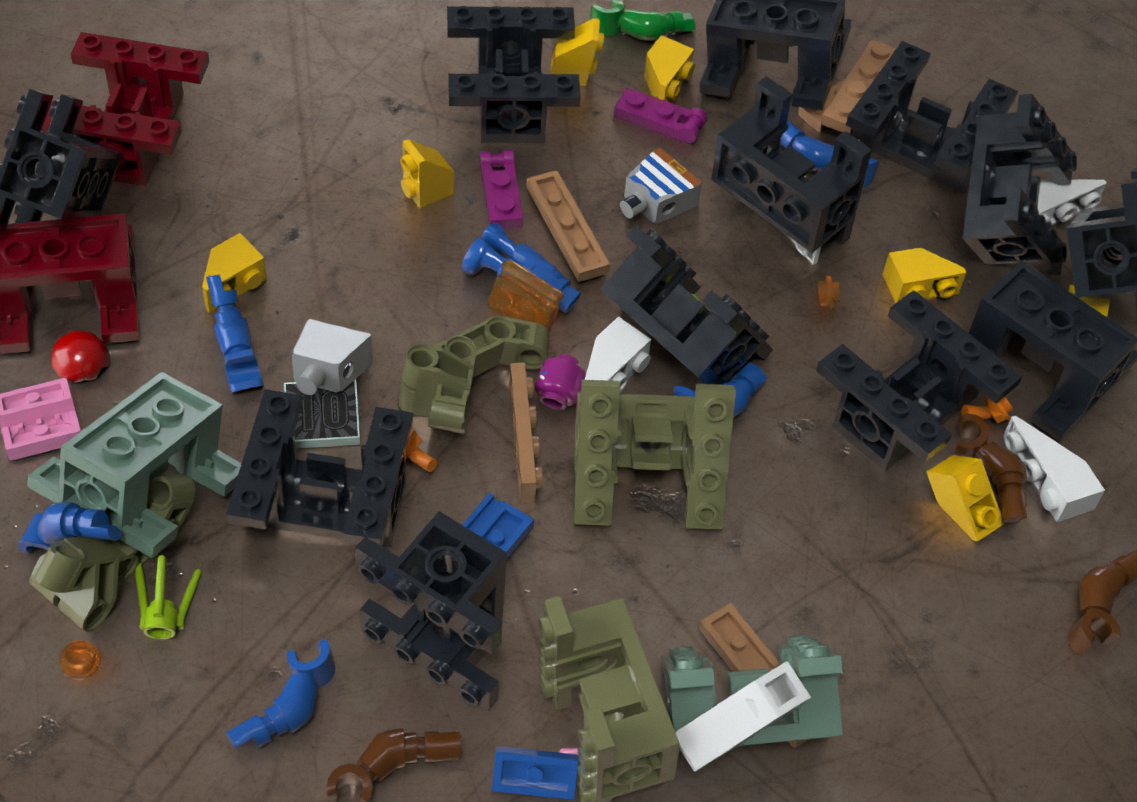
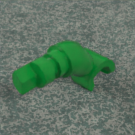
(640, 24)

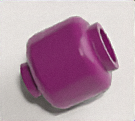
(559, 381)

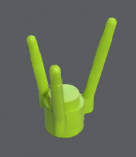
(161, 618)

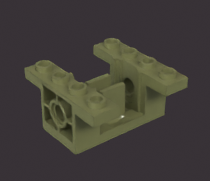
(653, 435)
(626, 725)

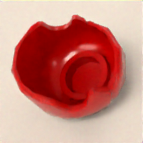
(79, 356)

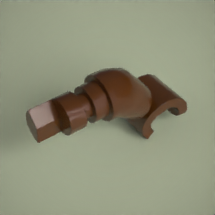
(1000, 463)
(1096, 601)
(391, 751)

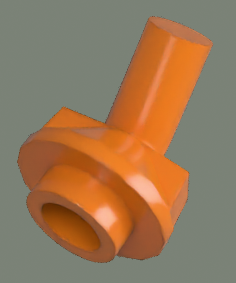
(990, 410)
(418, 456)

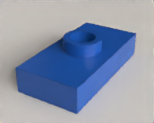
(535, 772)

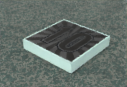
(327, 417)

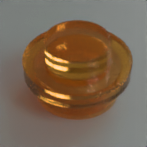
(828, 292)
(79, 660)

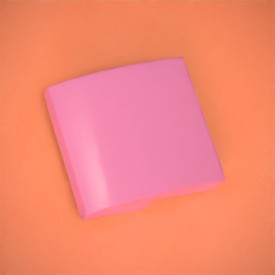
(37, 418)

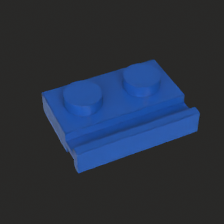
(500, 524)

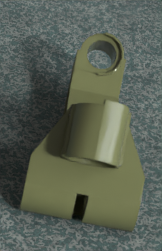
(440, 376)
(85, 572)

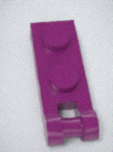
(660, 115)
(501, 189)

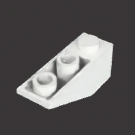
(1066, 200)
(618, 353)
(1058, 475)
(741, 716)

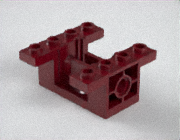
(142, 101)
(59, 257)

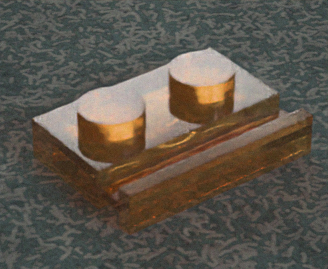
(524, 296)

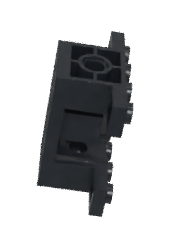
(776, 25)
(509, 76)
(922, 137)
(54, 168)
(774, 181)
(1002, 194)
(1106, 246)
(657, 293)
(1055, 330)
(913, 403)
(321, 492)
(455, 590)

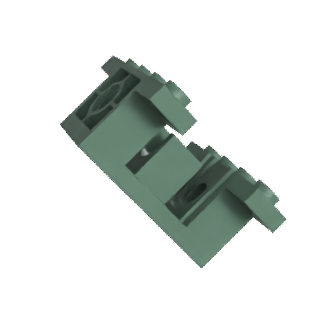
(131, 444)
(693, 692)

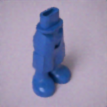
(495, 239)

